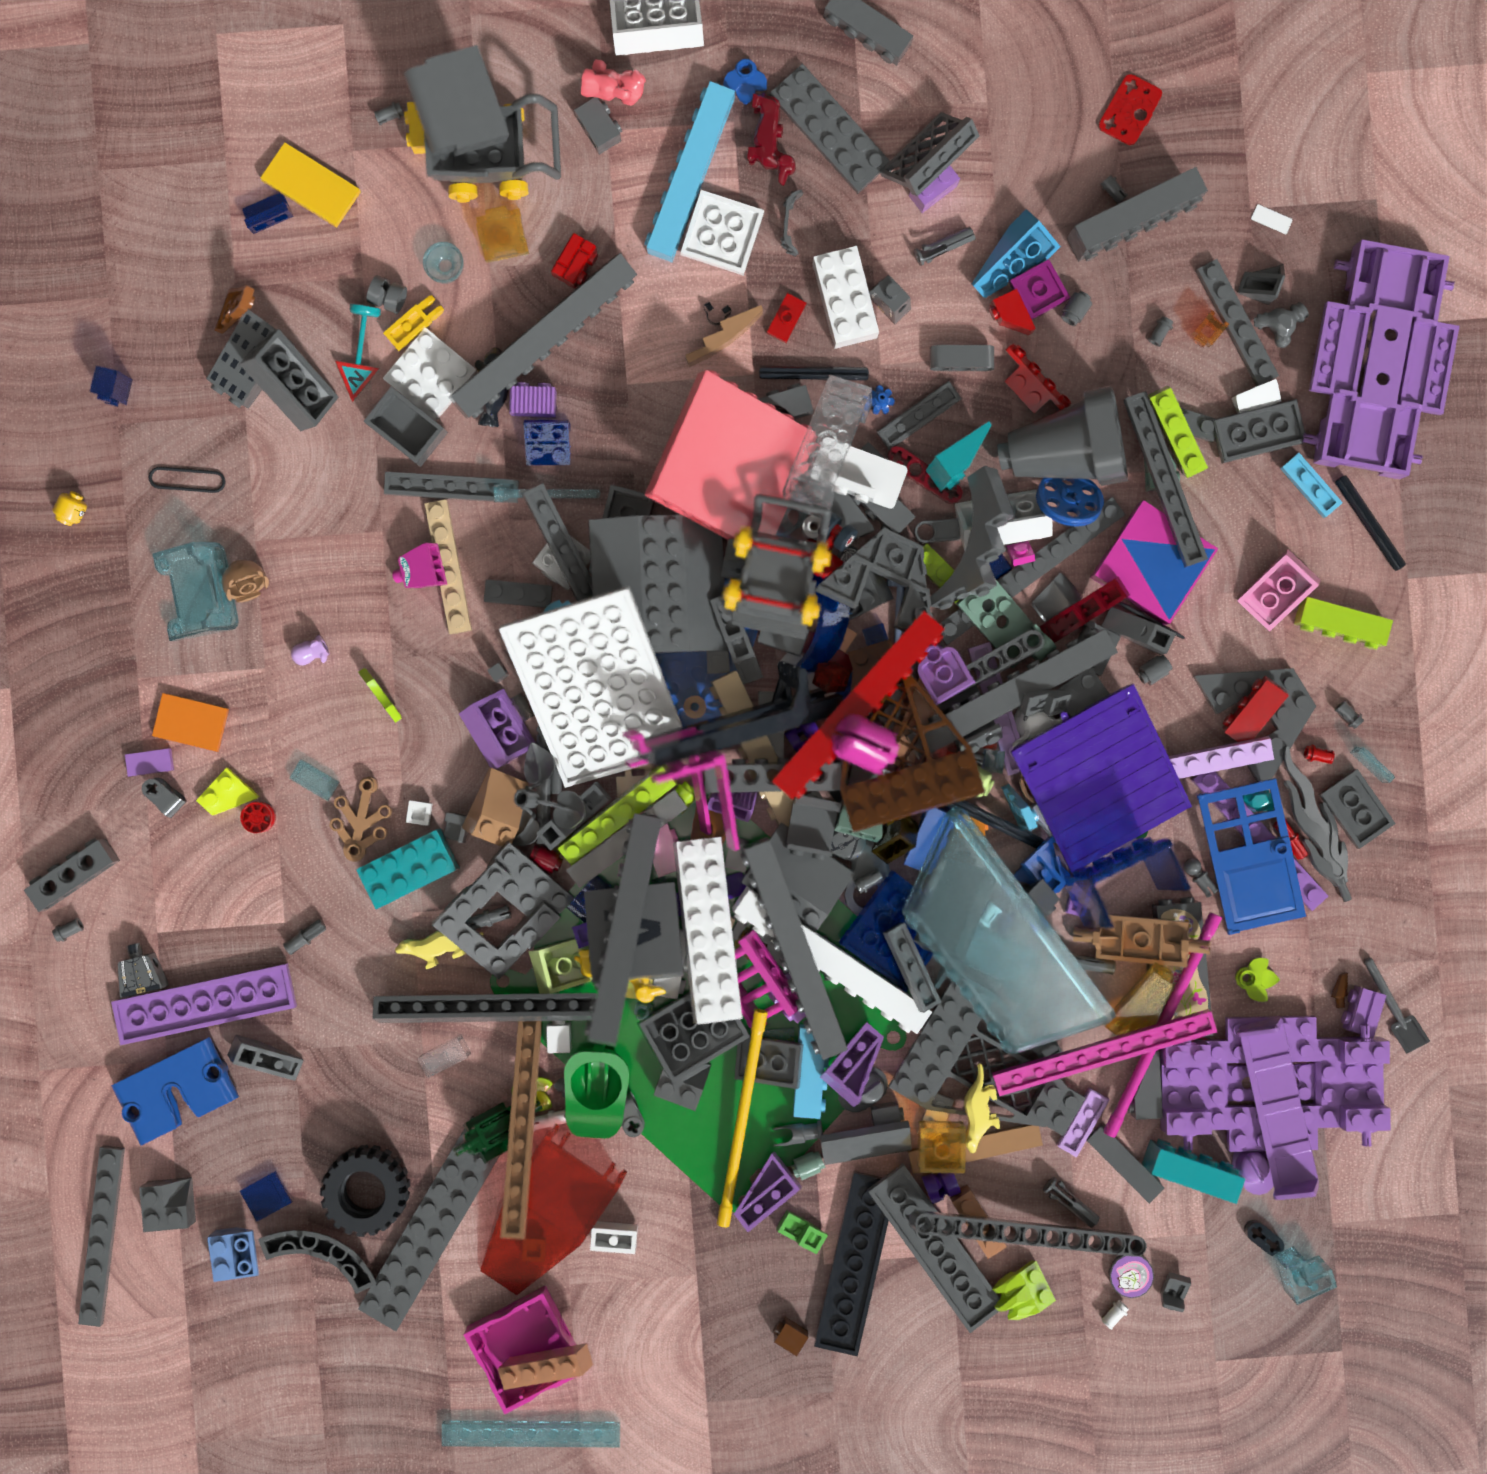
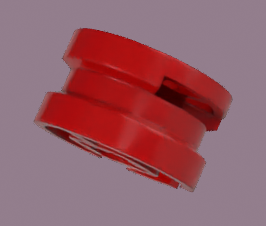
(258, 817)

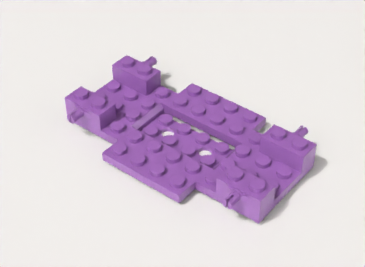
(1377, 428)
(1342, 1082)

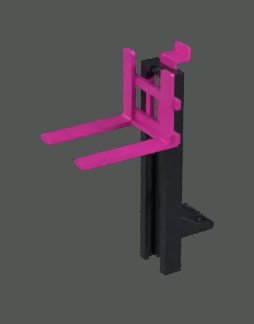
(728, 730)

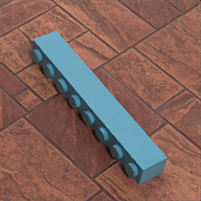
(690, 172)

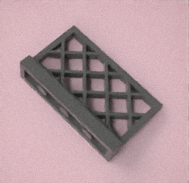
(936, 159)

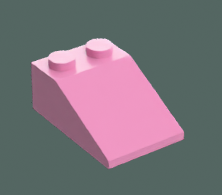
(1279, 590)

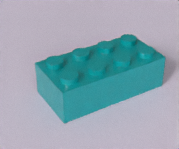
(407, 868)
(1193, 1171)

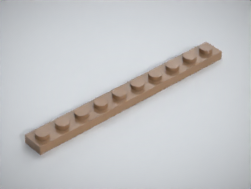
(521, 1130)

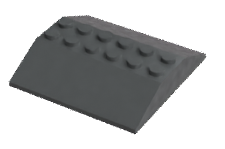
(670, 573)

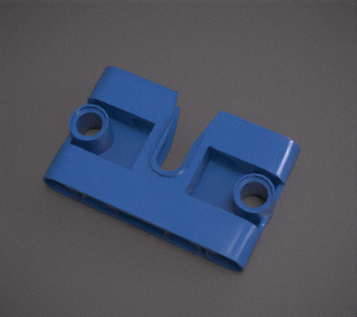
(153, 1096)

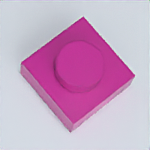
(1020, 553)

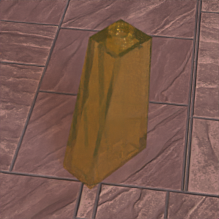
(1143, 1001)

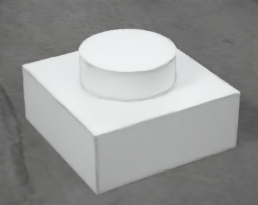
(419, 813)

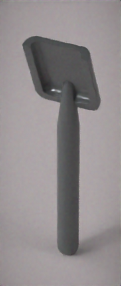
(1407, 1029)

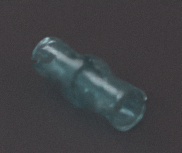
(642, 1014)

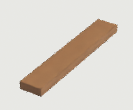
(996, 1144)

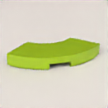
(380, 695)

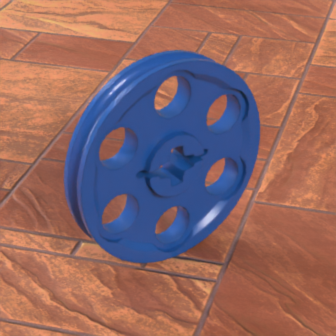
(1070, 499)

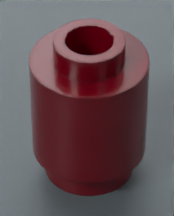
(546, 859)

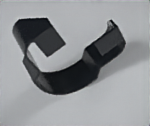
(710, 307)

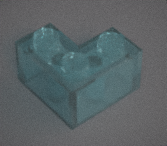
(1302, 1277)

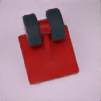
(839, 538)

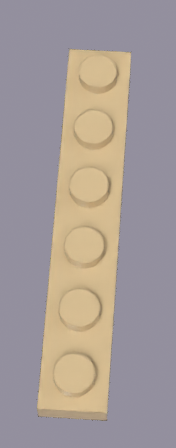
(453, 593)

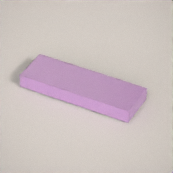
(1083, 1122)

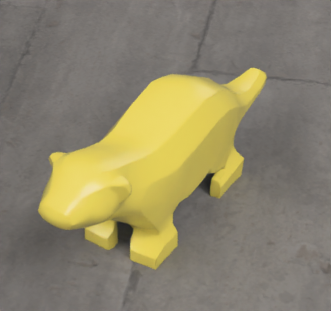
(429, 947)
(978, 1110)

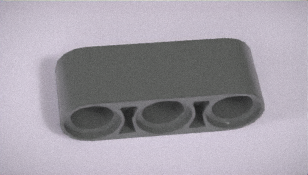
(962, 358)

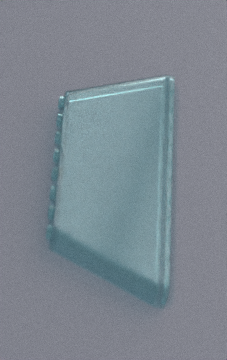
(999, 943)

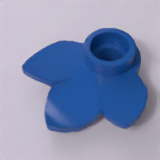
(745, 84)

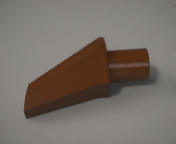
(1340, 990)

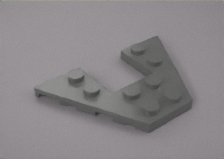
(892, 558)
(1228, 689)

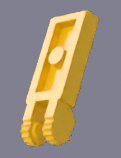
(412, 323)

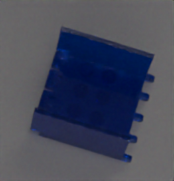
(1158, 858)

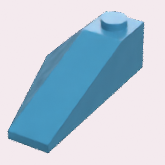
(1019, 249)

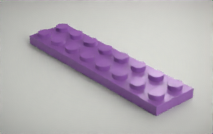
(204, 1004)

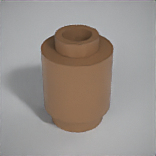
(695, 714)

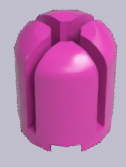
(865, 743)

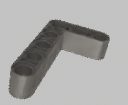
(1002, 653)

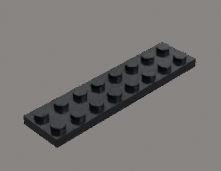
(852, 1270)

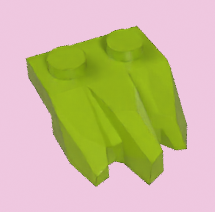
(1023, 1292)

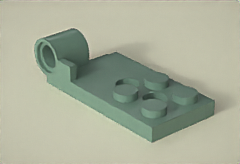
(1016, 622)

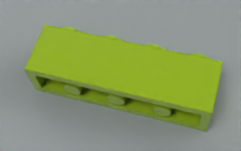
(1177, 431)
(1343, 622)

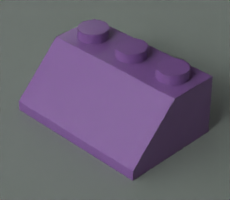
(497, 729)

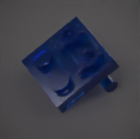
(547, 442)

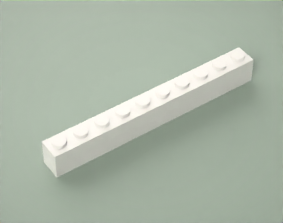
(844, 969)

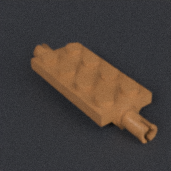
(1144, 940)

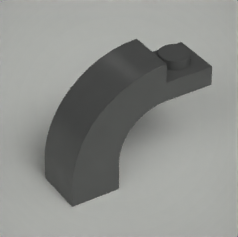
(593, 799)

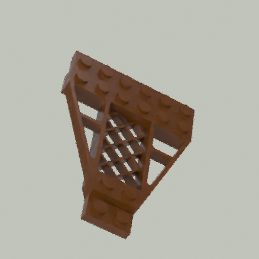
(915, 787)

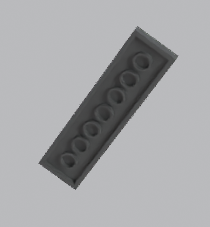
(939, 1256)

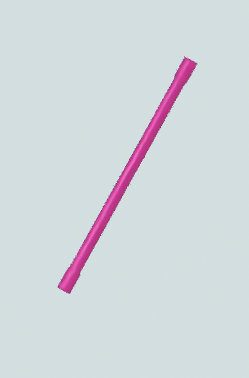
(1117, 1117)

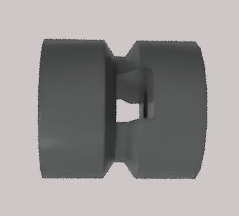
(383, 293)

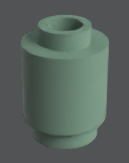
(808, 1165)

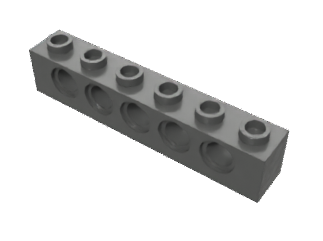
(829, 782)

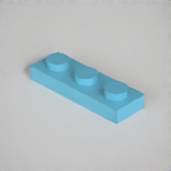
(1311, 485)

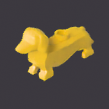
(643, 988)

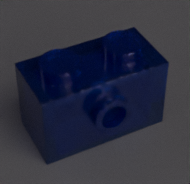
(110, 386)

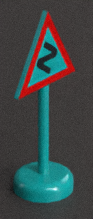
(356, 375)

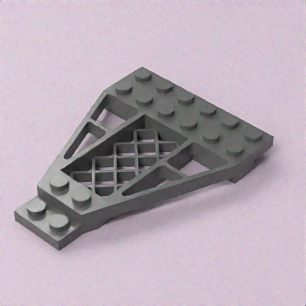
(940, 1047)

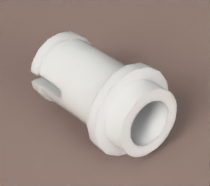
(1115, 1314)

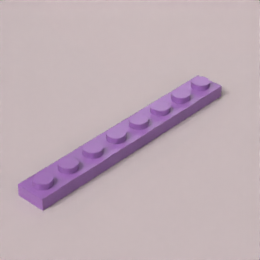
(1211, 782)

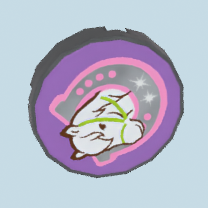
(1131, 1276)

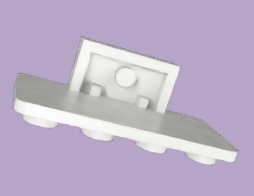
(870, 478)

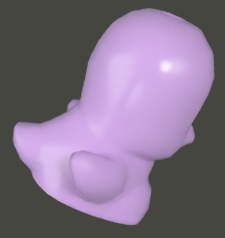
(308, 651)

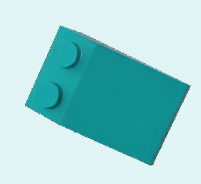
(951, 464)

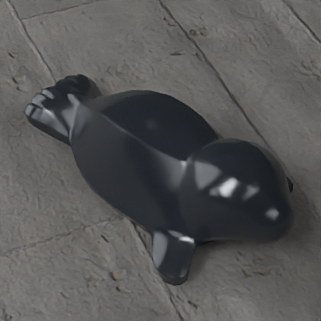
(489, 415)

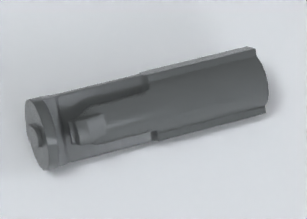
(944, 245)
(1074, 1205)

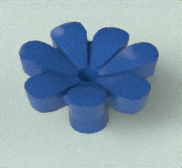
(881, 404)

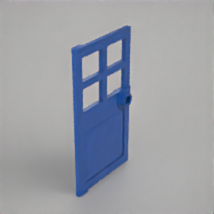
(1256, 879)

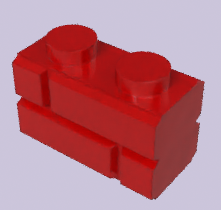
(574, 261)

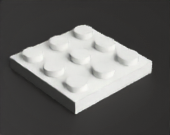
(722, 232)
(429, 374)

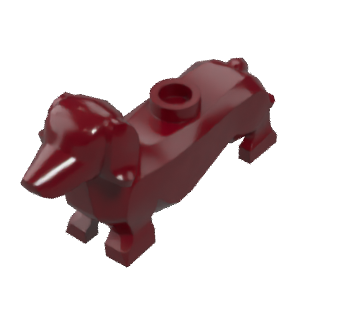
(767, 137)

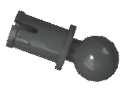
(1193, 867)

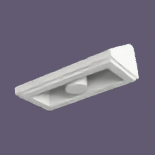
(1258, 397)

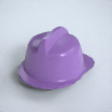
(1255, 1170)

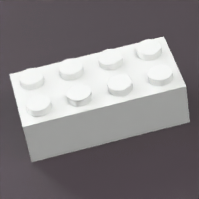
(845, 297)

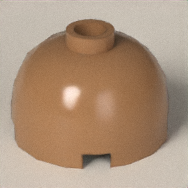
(243, 580)

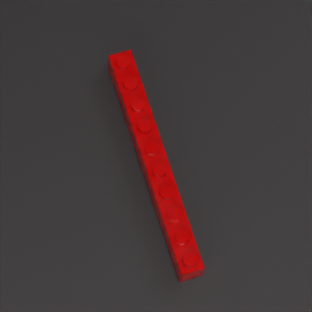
(860, 702)

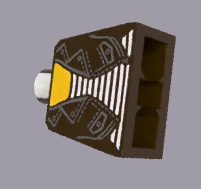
(897, 839)

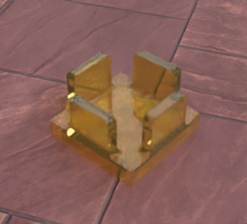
(502, 234)

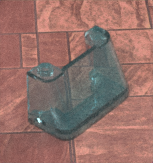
(197, 589)

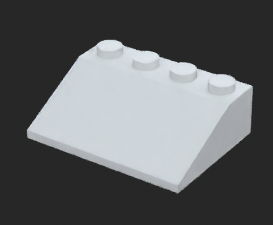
(655, 25)

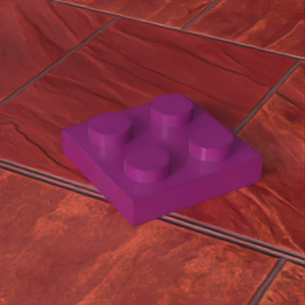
(1040, 289)

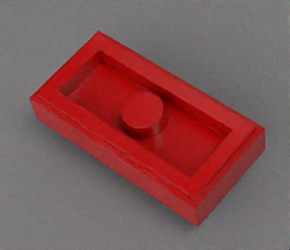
(786, 318)

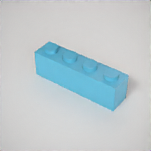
(808, 1098)

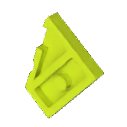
(226, 793)

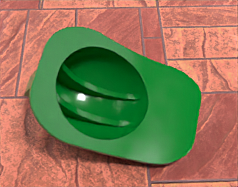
(595, 1092)

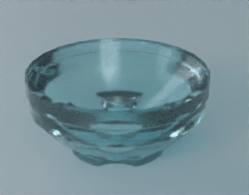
(435, 255)

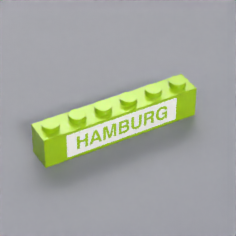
(614, 816)

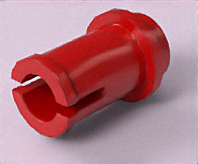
(1317, 754)

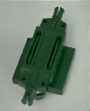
(488, 1133)

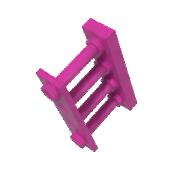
(772, 975)

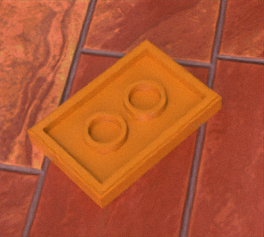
(190, 722)

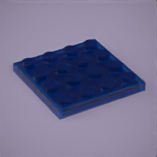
(881, 913)

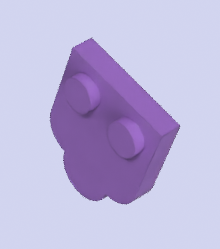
(944, 673)

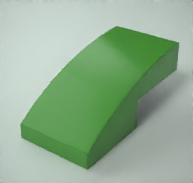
(801, 1231)

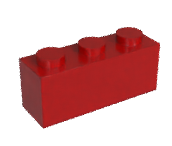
(1255, 710)

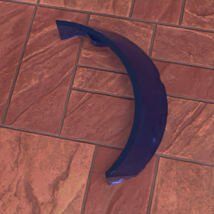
(830, 631)

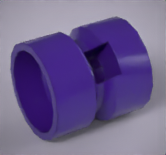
(794, 734)
(941, 1185)

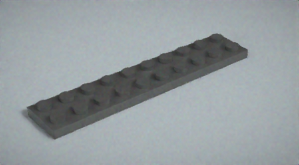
(426, 1237)

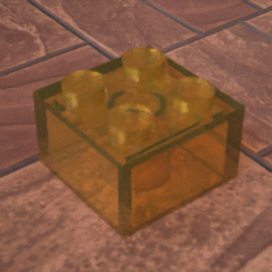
(941, 1146)

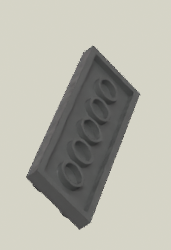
(830, 128)

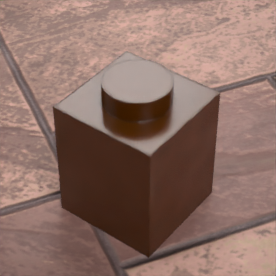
(790, 1336)

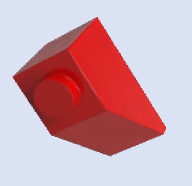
(1011, 313)

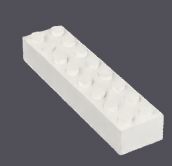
(707, 930)

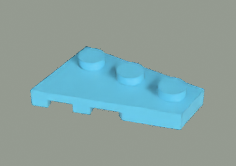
(1024, 816)

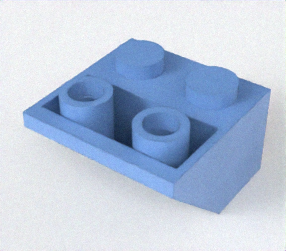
(232, 1254)

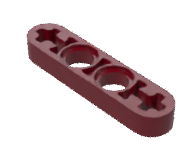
(922, 478)

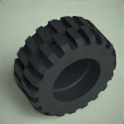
(349, 1214)

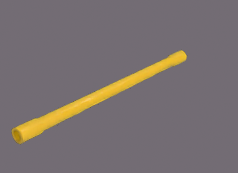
(758, 1029)

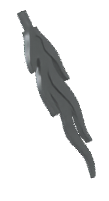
(1333, 856)

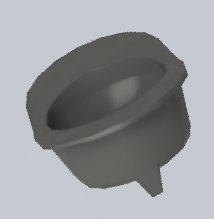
(873, 1092)

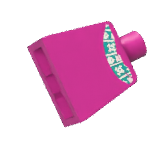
(421, 567)

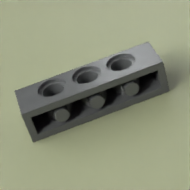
(39, 890)

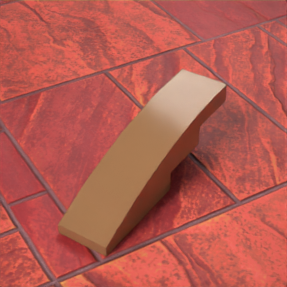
(731, 330)

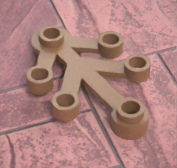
(360, 822)

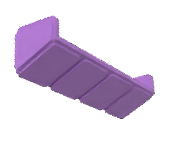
(1279, 1109)

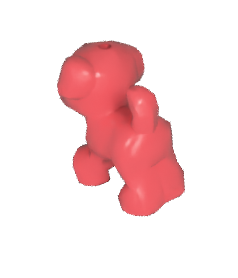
(610, 84)

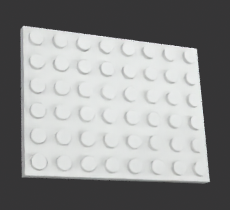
(590, 681)

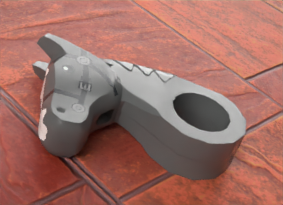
(862, 862)

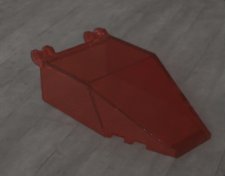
(561, 1211)

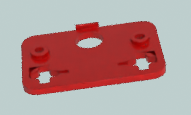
(1124, 107)

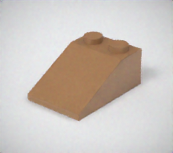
(494, 812)

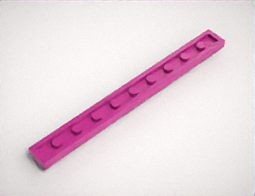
(1104, 1052)

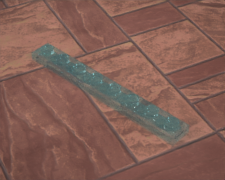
(530, 1434)

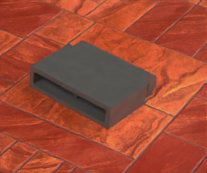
(456, 102)

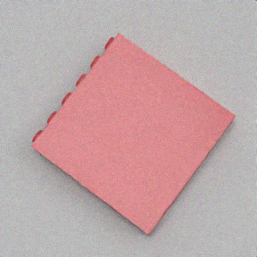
(724, 455)

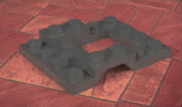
(523, 886)

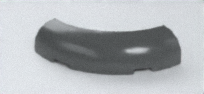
(322, 1247)

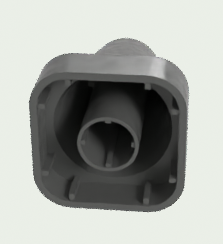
(1071, 443)

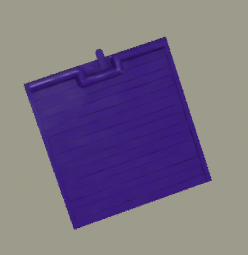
(1101, 777)

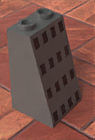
(227, 373)

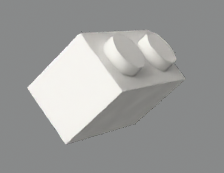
(614, 1237)

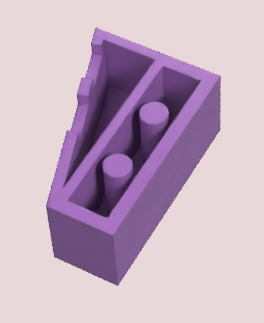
(852, 1067)
(769, 1191)

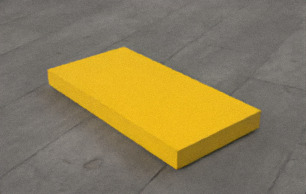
(310, 185)

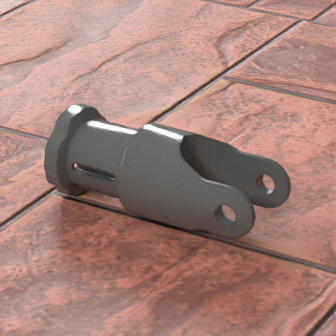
(802, 1132)

